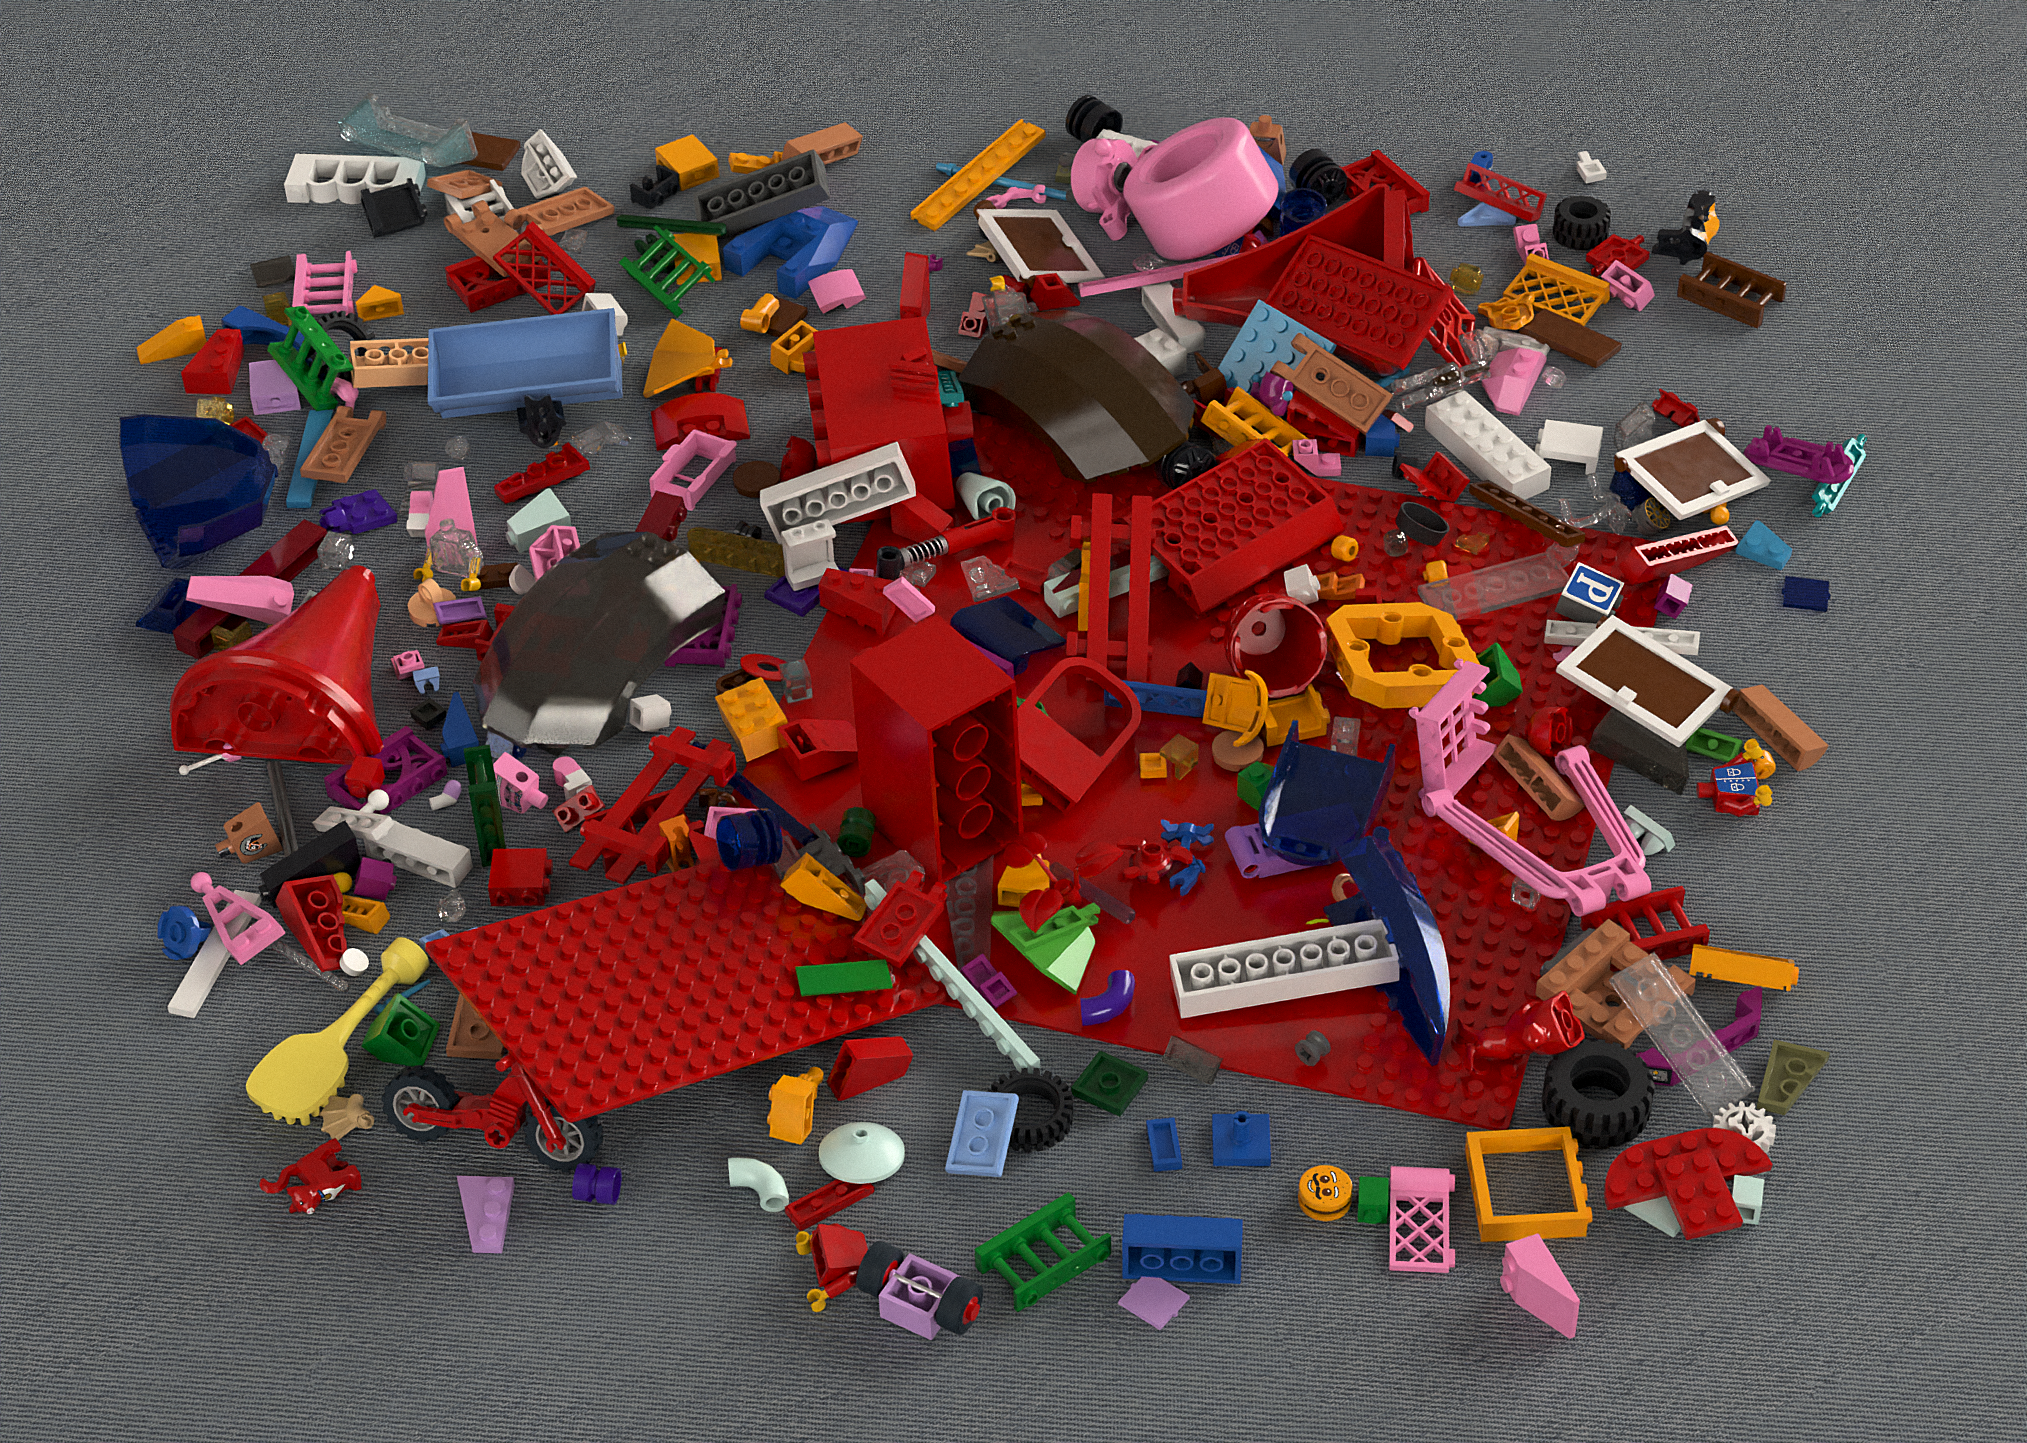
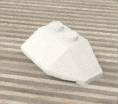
(545, 166)

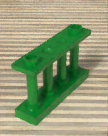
(659, 289)
(294, 362)
(1040, 1227)

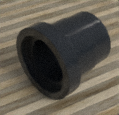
(1398, 460)

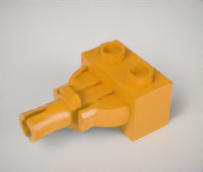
(788, 349)
(793, 1106)

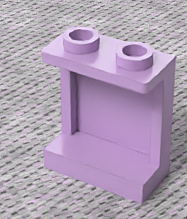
(271, 388)

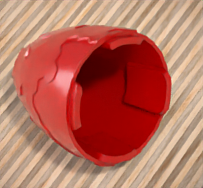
(1287, 649)

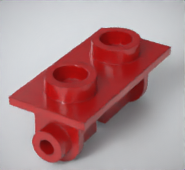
(1669, 403)

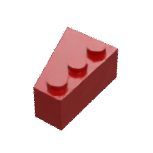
(1318, 423)

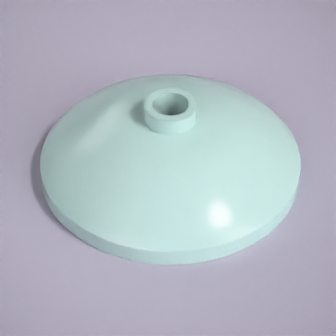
(861, 1152)

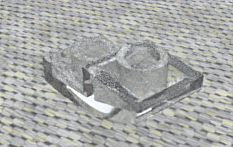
(277, 447)

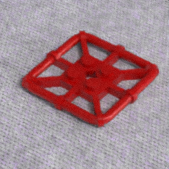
(1448, 322)

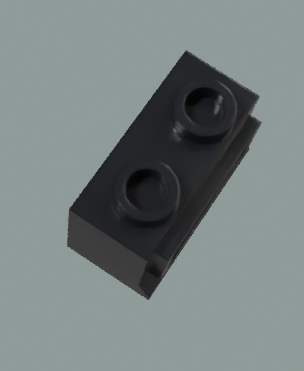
(657, 192)

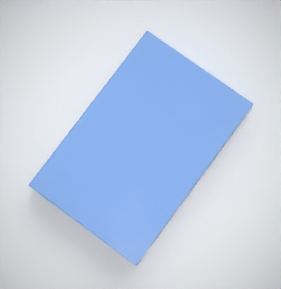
(982, 1133)

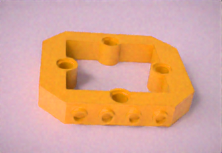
(1388, 625)

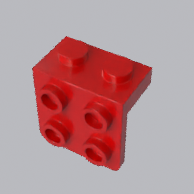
(1438, 478)

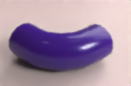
(1111, 1002)

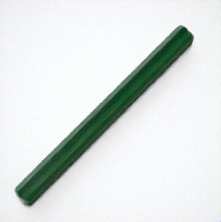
(672, 225)

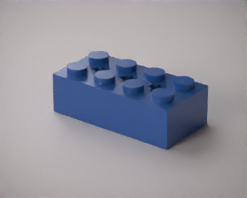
(1182, 1248)

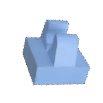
(426, 675)

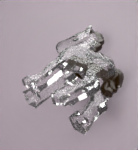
(1445, 382)

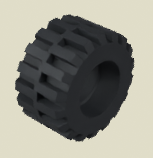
(1581, 222)

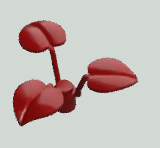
(1041, 905)

